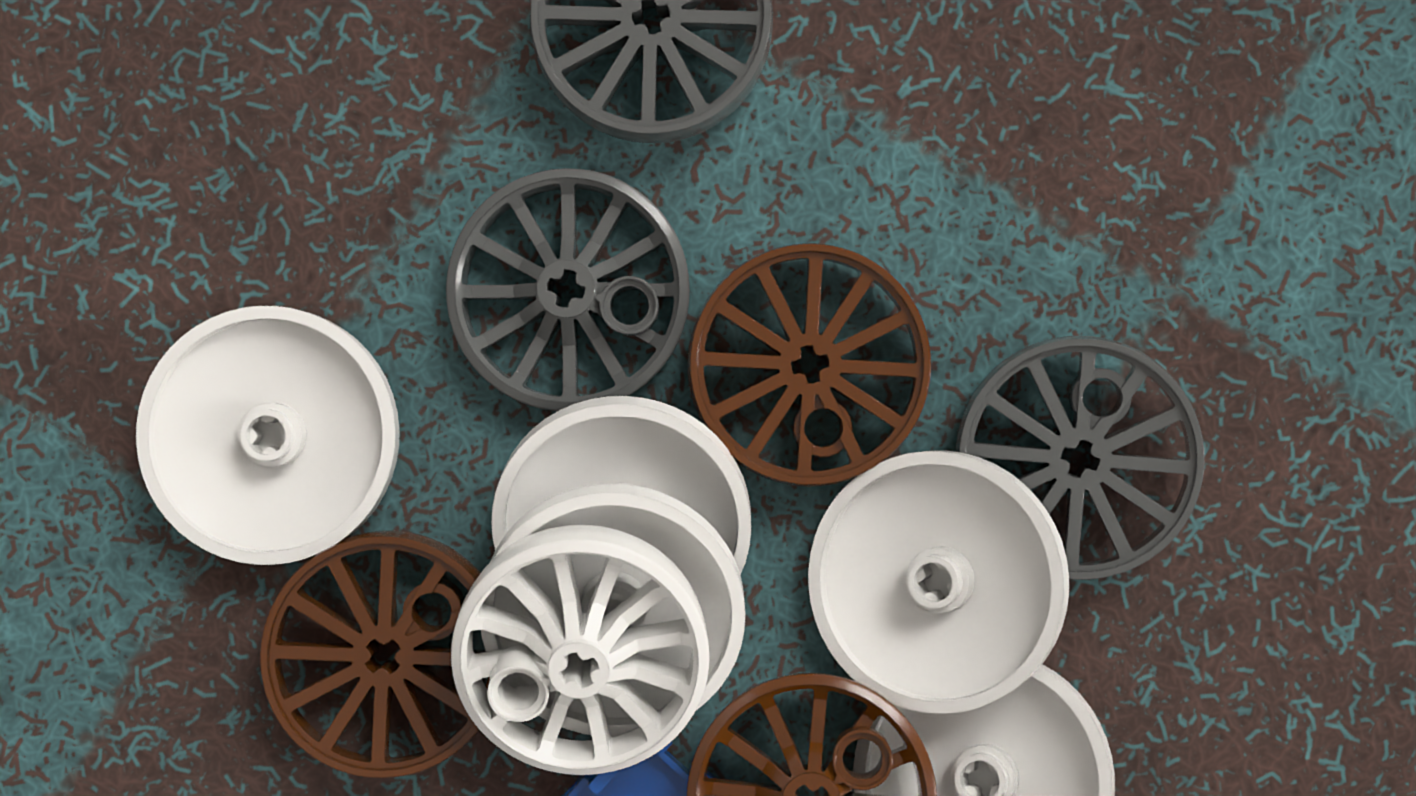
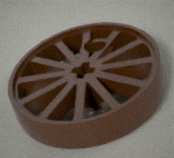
(817, 394)
(360, 648)
(833, 774)

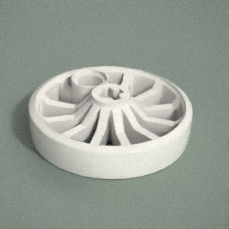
(603, 655)

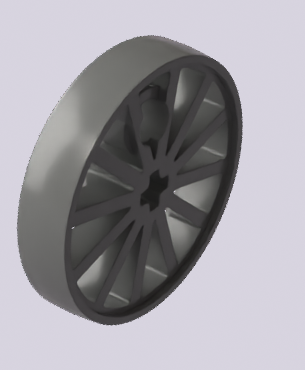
(635, 42)
(597, 296)
(1094, 430)

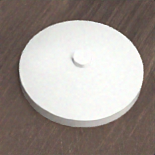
(267, 435)
(628, 444)
(676, 533)
(938, 581)
(1024, 744)

